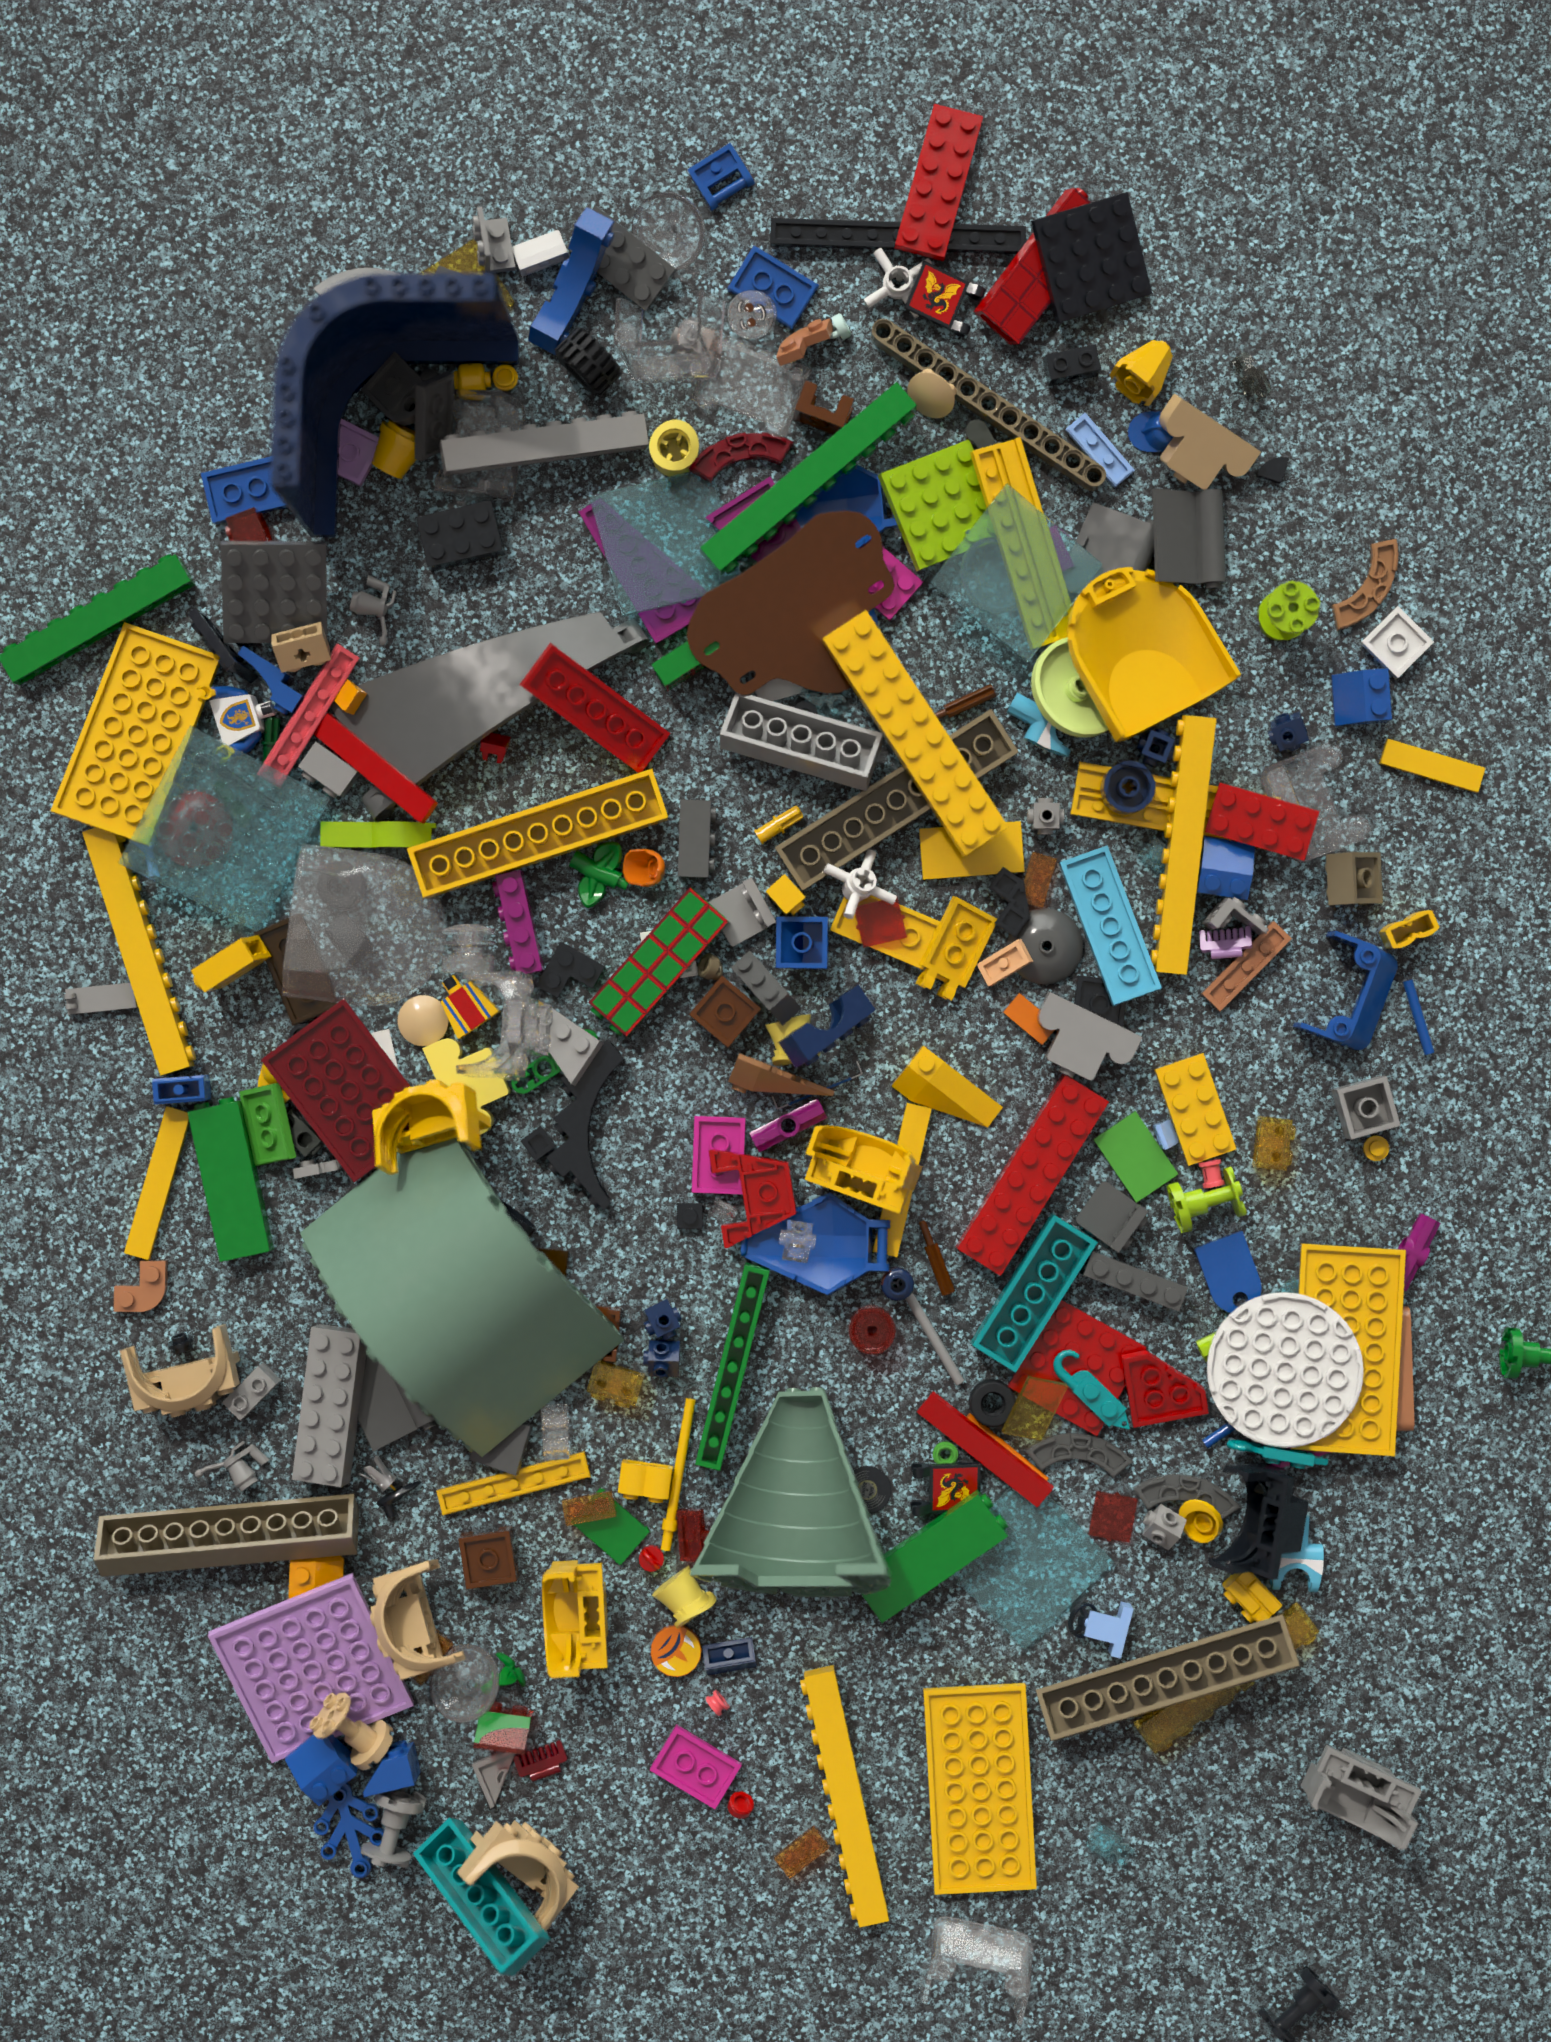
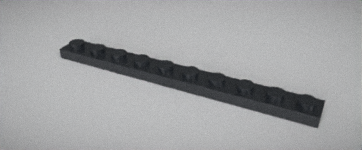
(883, 234)

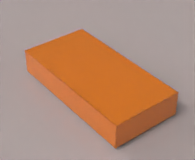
(1025, 1016)

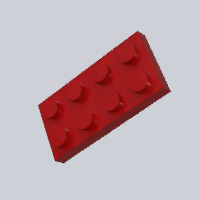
(1262, 821)

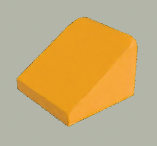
(350, 697)

